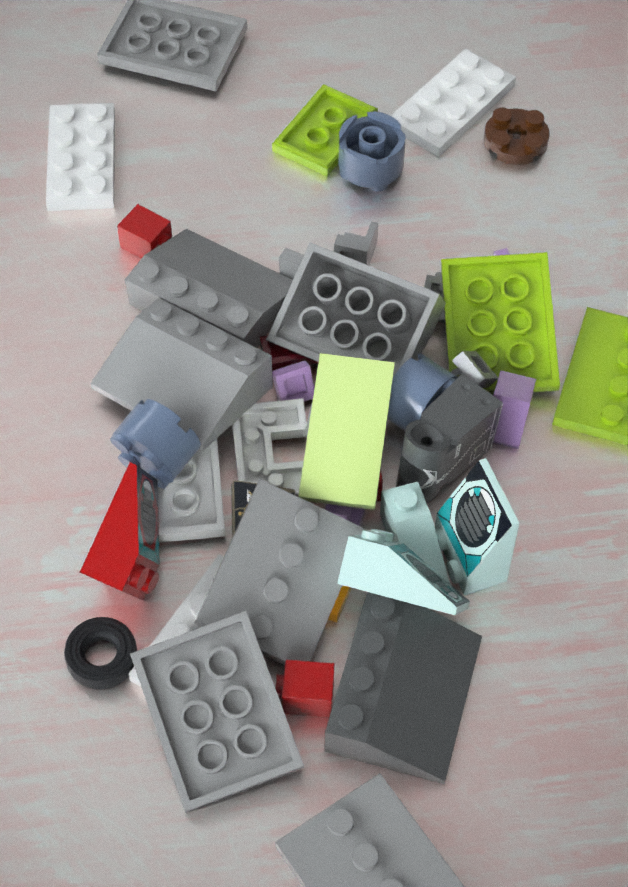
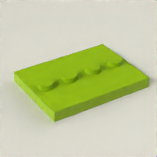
(502, 313)
(597, 379)

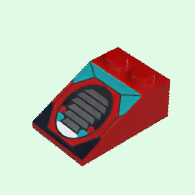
(128, 539)

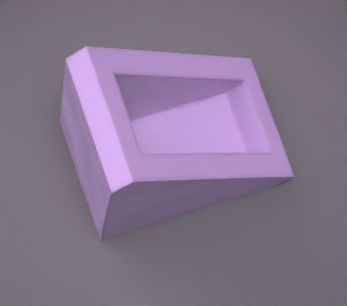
(516, 395)

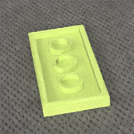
(346, 431)

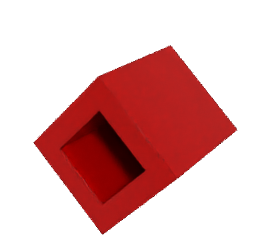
(143, 231)
(306, 688)

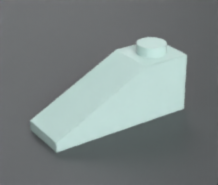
(410, 520)

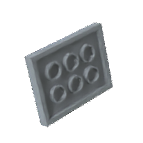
(173, 42)
(281, 572)
(216, 711)
(365, 843)

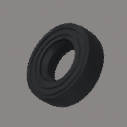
(89, 632)

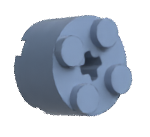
(371, 150)
(415, 388)
(155, 441)

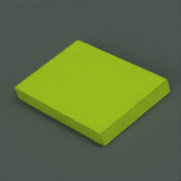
(314, 131)

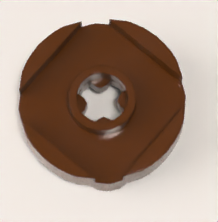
(528, 124)

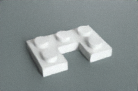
(254, 438)

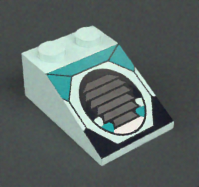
(477, 531)
(394, 571)

